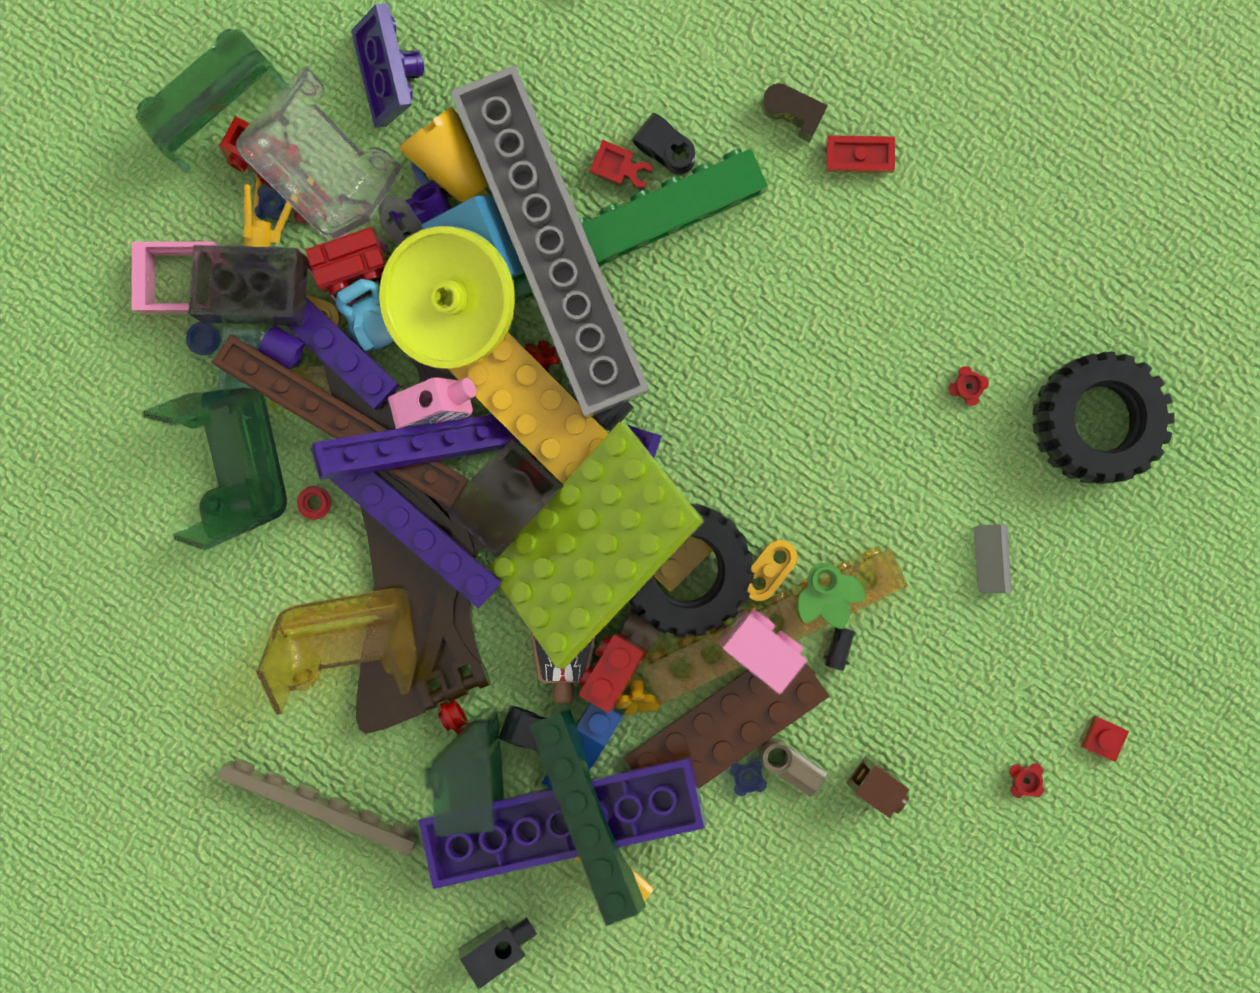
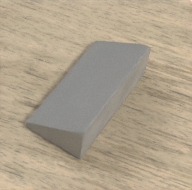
(992, 558)

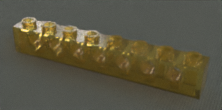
(668, 686)

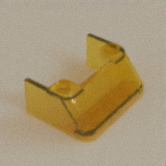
(338, 635)

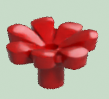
(543, 354)

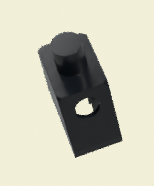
(485, 961)

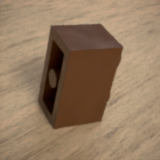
(879, 787)

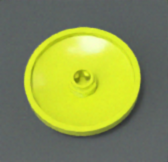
(447, 297)

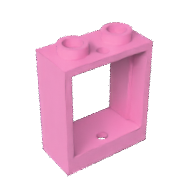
(144, 275)

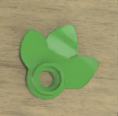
(831, 600)

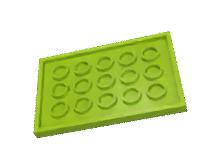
(594, 545)

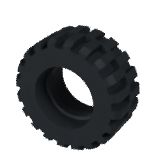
(1146, 413)
(723, 597)

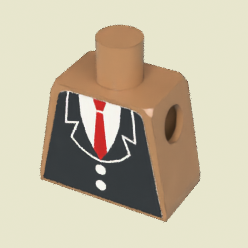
(562, 679)

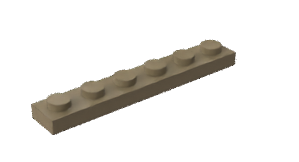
(307, 801)

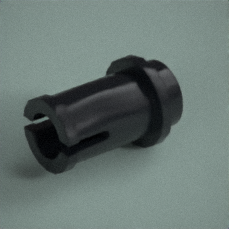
(839, 649)

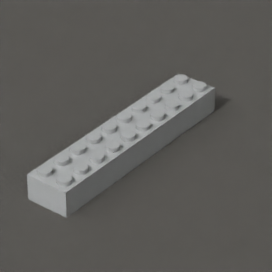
(550, 241)

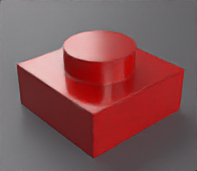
(1105, 738)

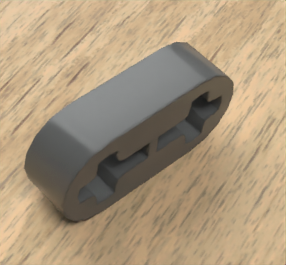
(396, 229)

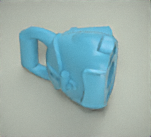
(364, 316)

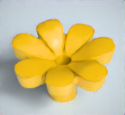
(637, 700)

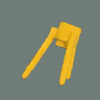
(259, 232)

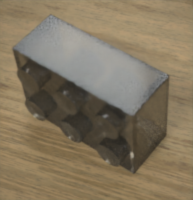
(248, 285)

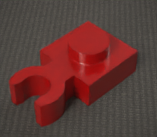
(615, 164)

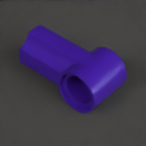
(427, 203)
(282, 347)

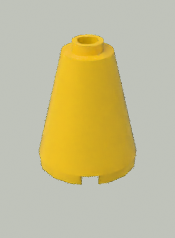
(447, 156)

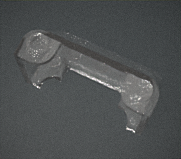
(315, 161)

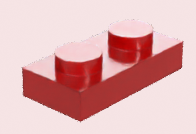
(860, 154)

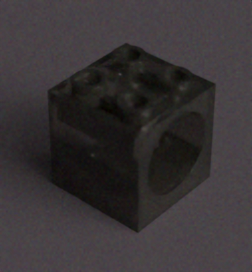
(504, 498)

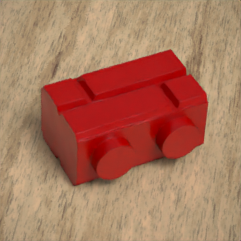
(347, 260)

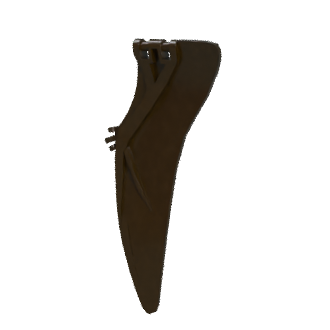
(438, 611)

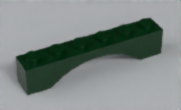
(600, 856)

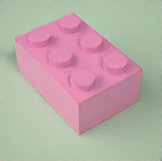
(765, 654)

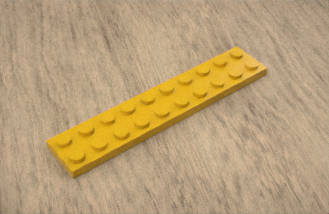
(553, 428)

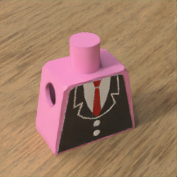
(432, 402)

